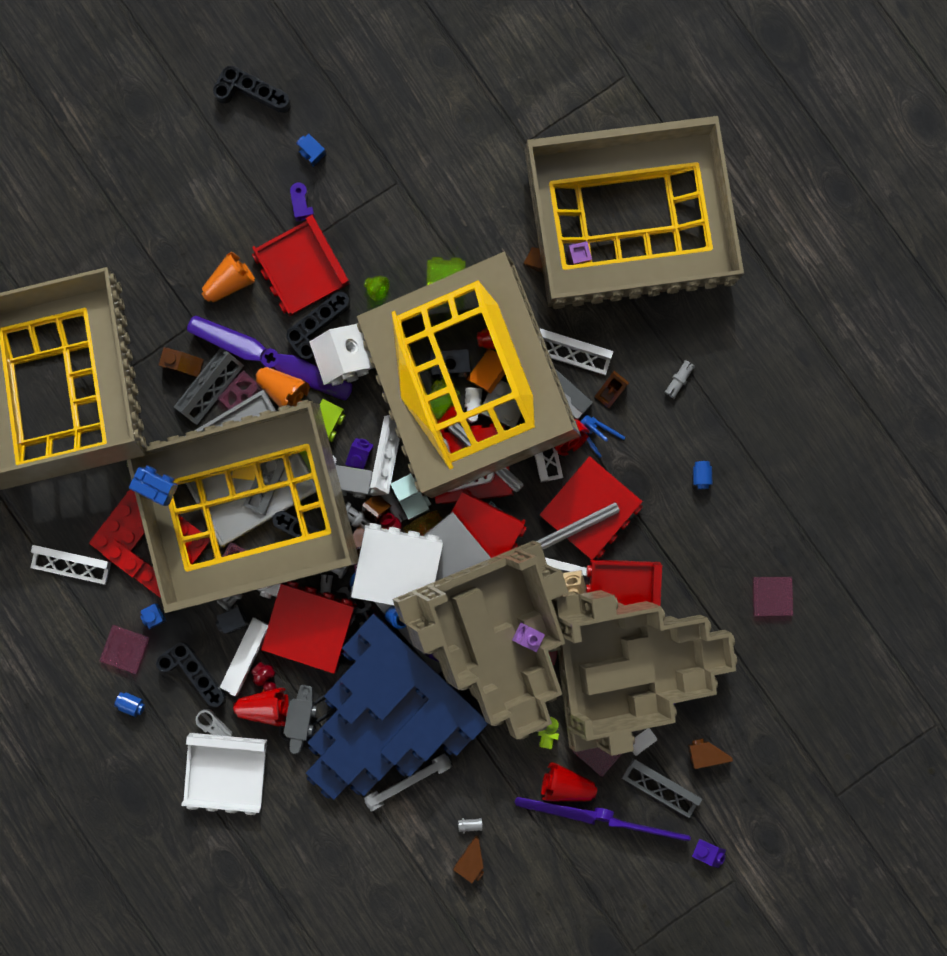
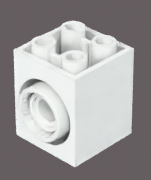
(341, 355)

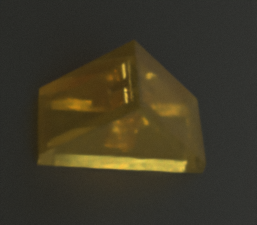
(424, 523)

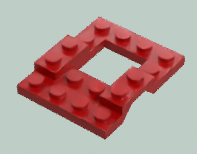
(124, 531)

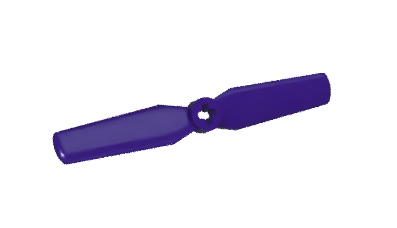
(251, 349)
(590, 816)

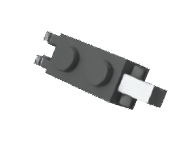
(299, 719)

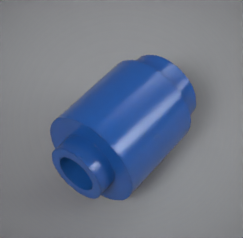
(702, 474)
(393, 619)
(129, 704)

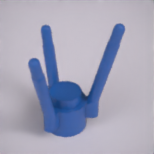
(591, 424)

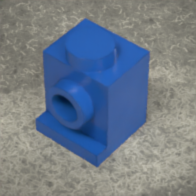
(311, 149)
(152, 616)

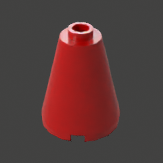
(264, 707)
(566, 785)

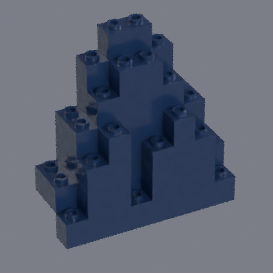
(387, 714)

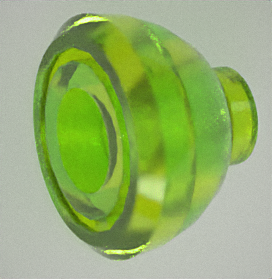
(377, 287)

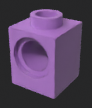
(579, 253)
(528, 637)

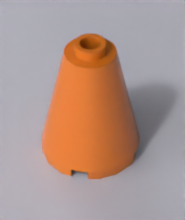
(227, 278)
(282, 387)

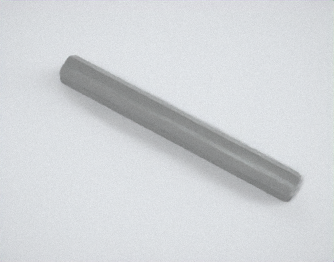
(504, 473)
(579, 526)

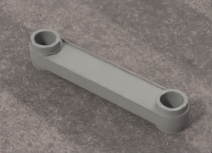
(376, 799)

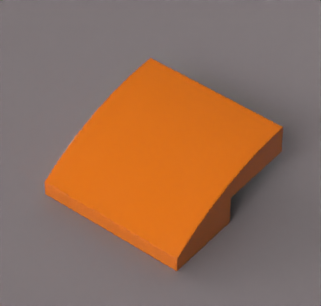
(487, 372)

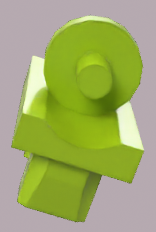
(549, 734)

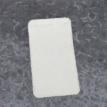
(643, 741)

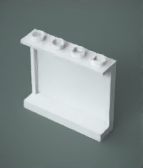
(394, 563)
(224, 773)

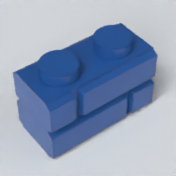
(153, 486)

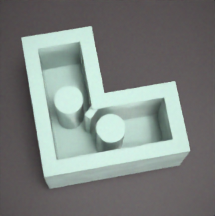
(410, 499)

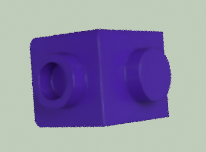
(359, 453)
(709, 853)

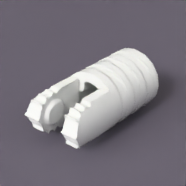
(473, 399)

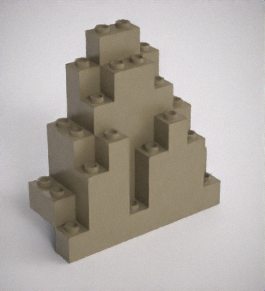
(470, 630)
(630, 667)

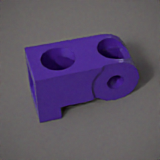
(299, 195)

